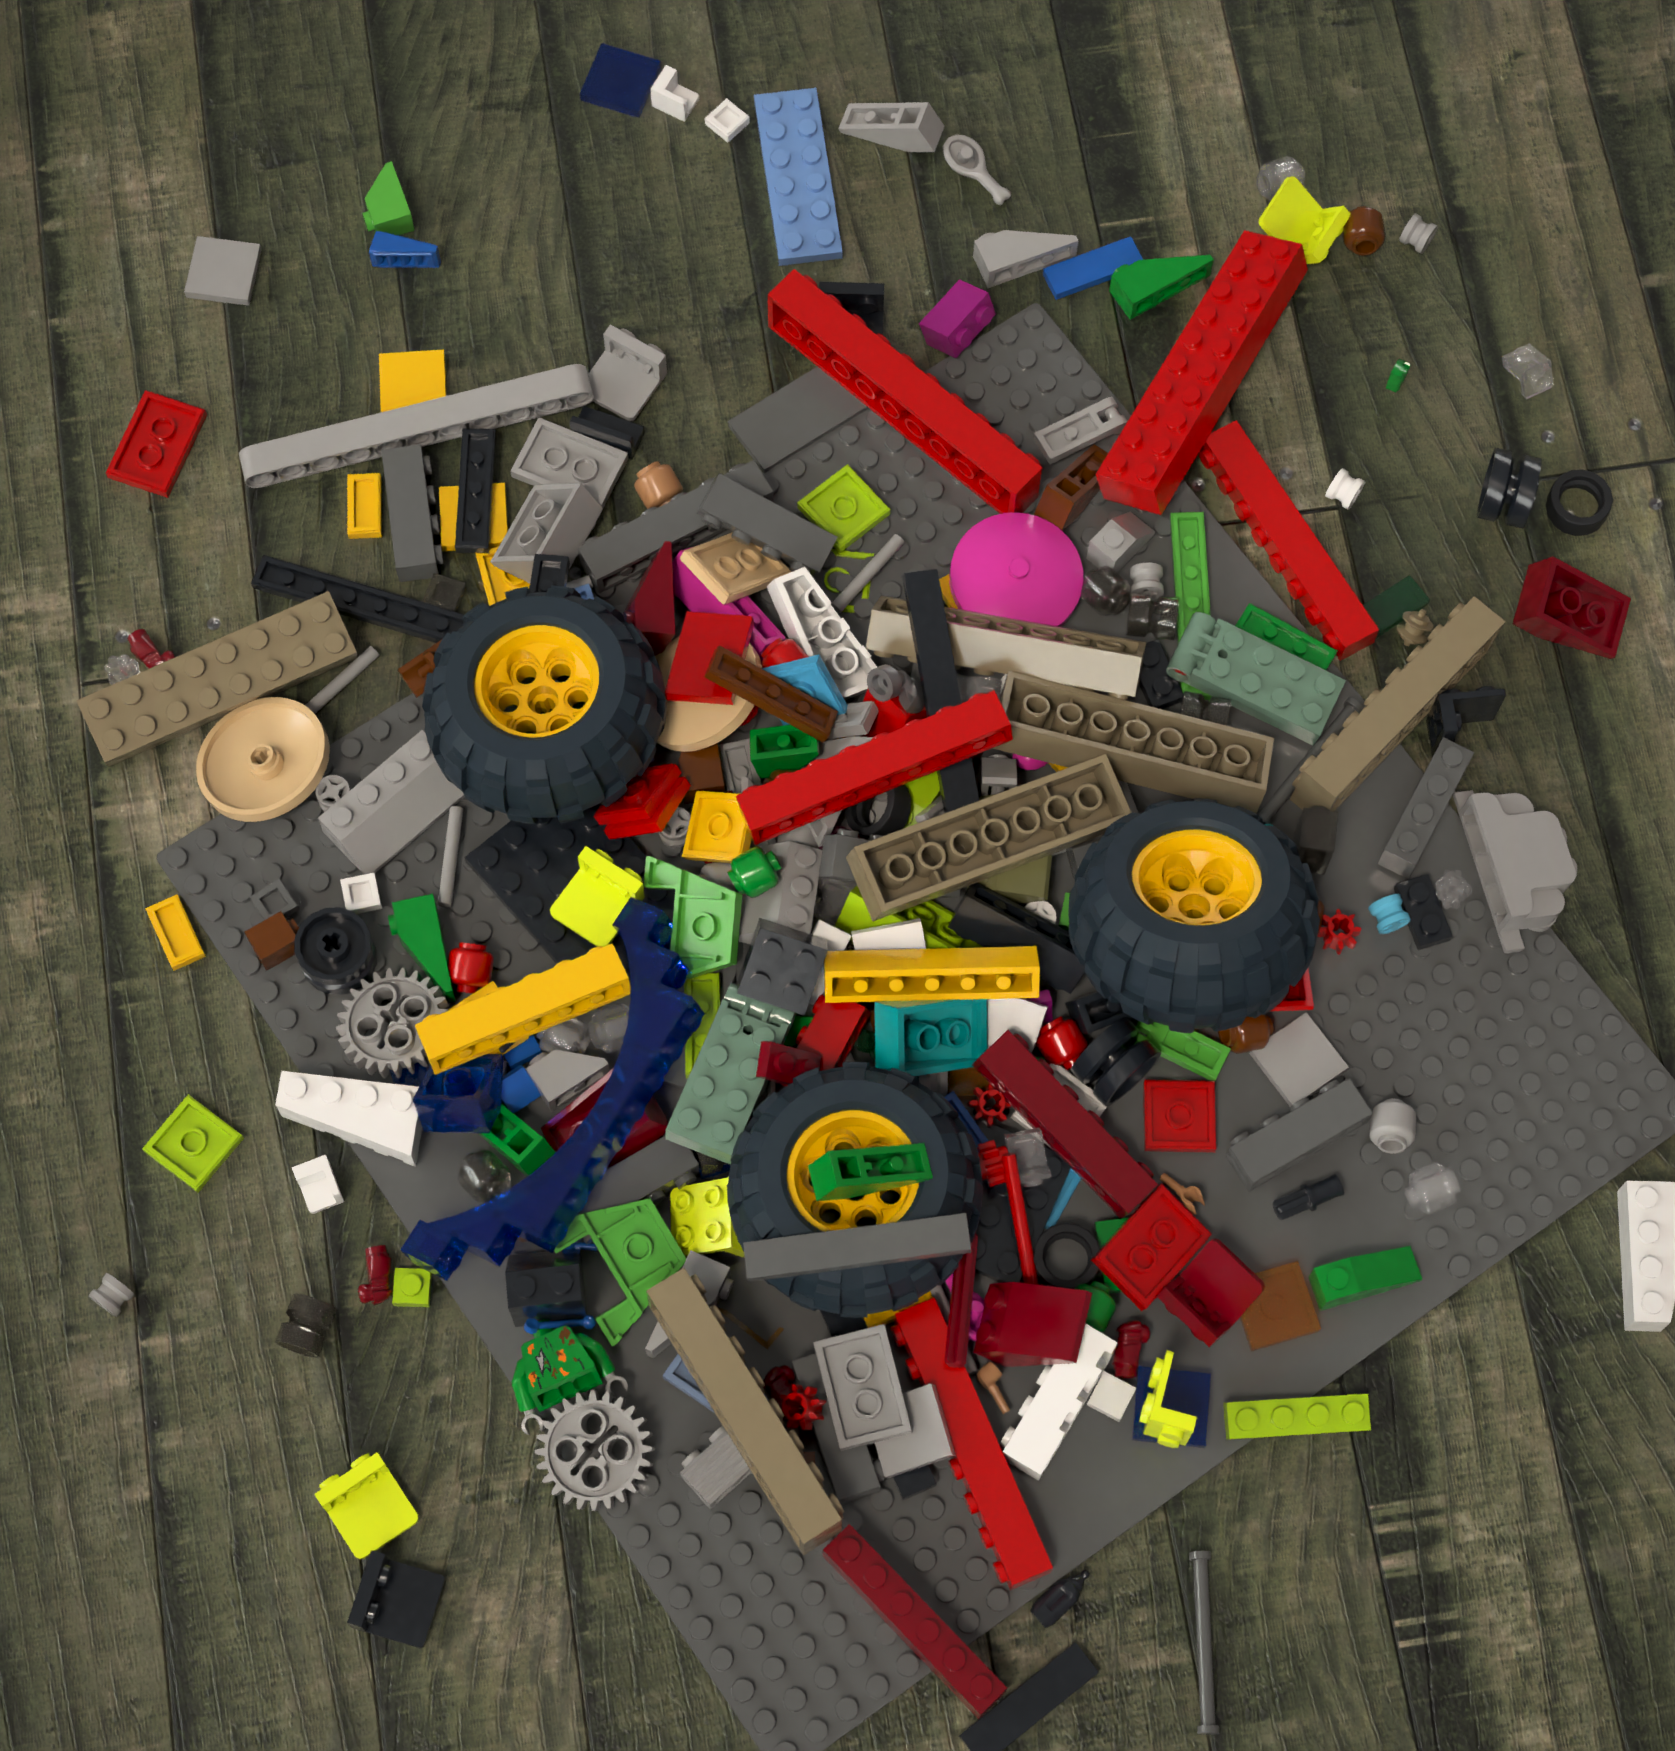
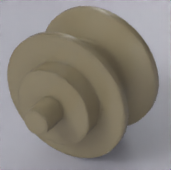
(1414, 629)

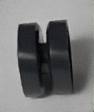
(1514, 489)
(318, 956)
(1115, 1061)

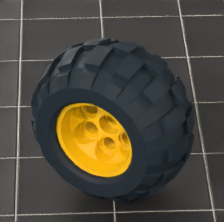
(575, 753)
(1193, 915)
(852, 1110)

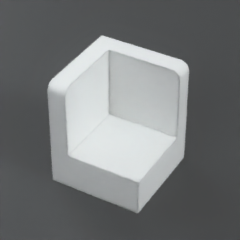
(671, 97)
(318, 1184)

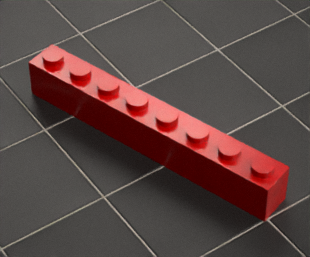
(1288, 541)
(874, 766)
(978, 1454)

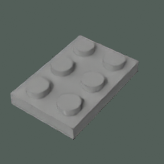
(565, 457)
(862, 1387)

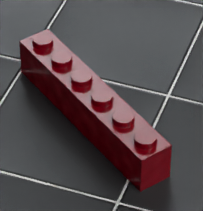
(1065, 1123)
(914, 1621)

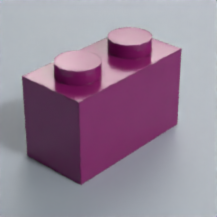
(957, 318)

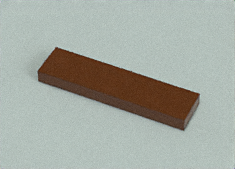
(771, 694)

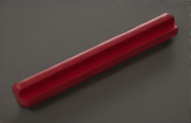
(961, 1309)

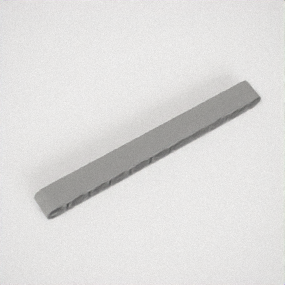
(415, 424)

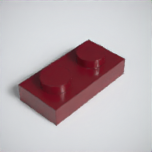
(784, 1063)

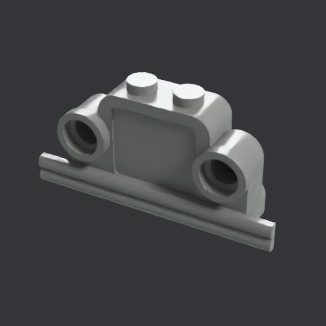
(1518, 860)

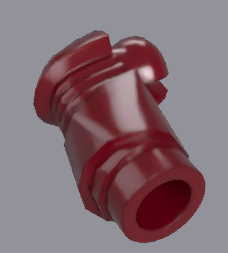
(145, 649)
(378, 1271)
(1128, 1350)
(778, 1382)

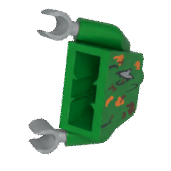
(557, 1368)

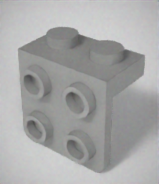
(626, 373)

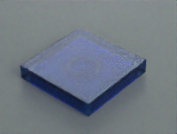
(620, 80)
(1184, 1393)

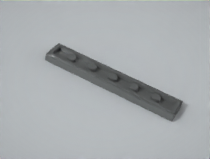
(857, 1247)

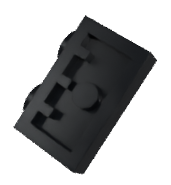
(860, 299)
(1459, 707)
(396, 1601)

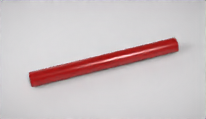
(1019, 1218)

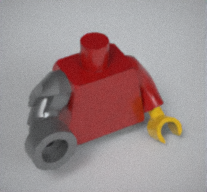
(896, 698)

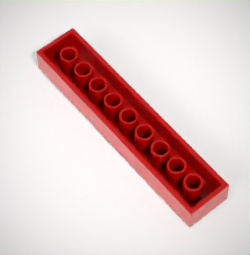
(1202, 372)
(903, 394)

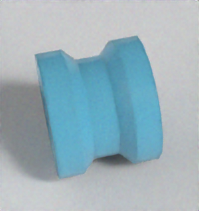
(1389, 913)

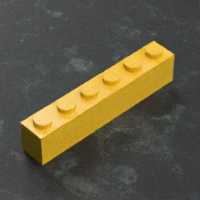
(931, 974)
(523, 1008)

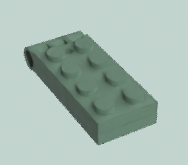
(1255, 677)
(723, 1081)

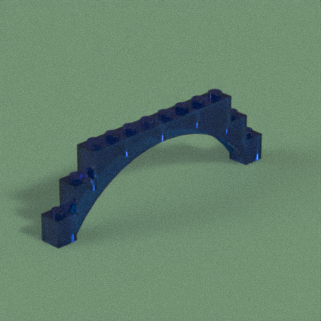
(552, 1196)

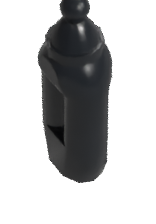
(1058, 1599)

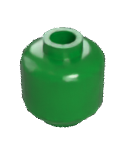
(754, 871)
(1101, 1305)

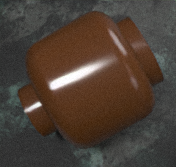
(1364, 231)
(1249, 1036)

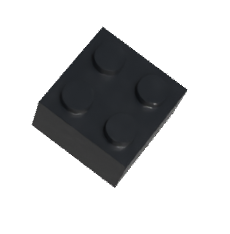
(782, 966)

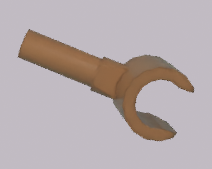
(1187, 1194)
(987, 1377)

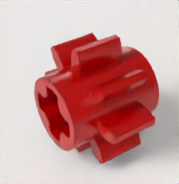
(1339, 941)
(980, 1101)
(991, 1162)
(795, 1413)

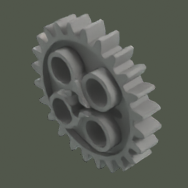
(392, 1021)
(617, 1474)

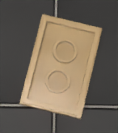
(732, 568)

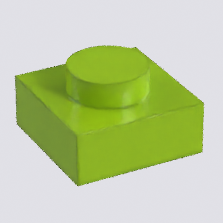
(412, 1287)

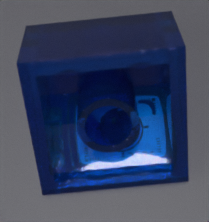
(462, 1097)

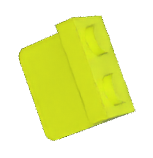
(1300, 219)
(596, 897)
(703, 1219)
(1162, 1423)
(367, 1505)

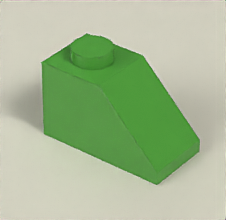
(387, 205)

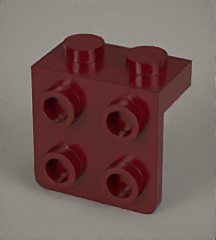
(1212, 1292)

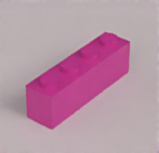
(700, 599)

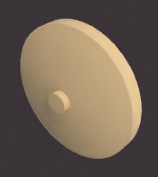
(700, 725)
(262, 759)

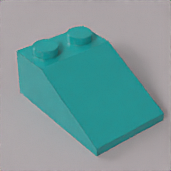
(929, 1034)

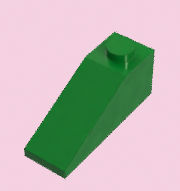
(1153, 281)
(421, 935)
(518, 1142)
(868, 1170)
(1363, 1276)

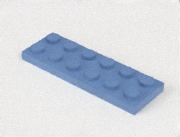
(797, 176)

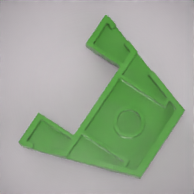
(703, 917)
(635, 1250)

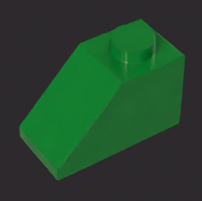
(781, 749)

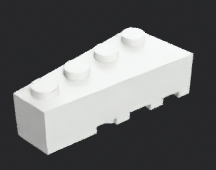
(820, 630)
(355, 1110)
(1647, 1253)
(1056, 1405)

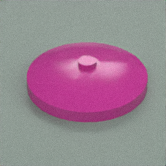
(1017, 570)

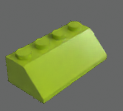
(932, 915)

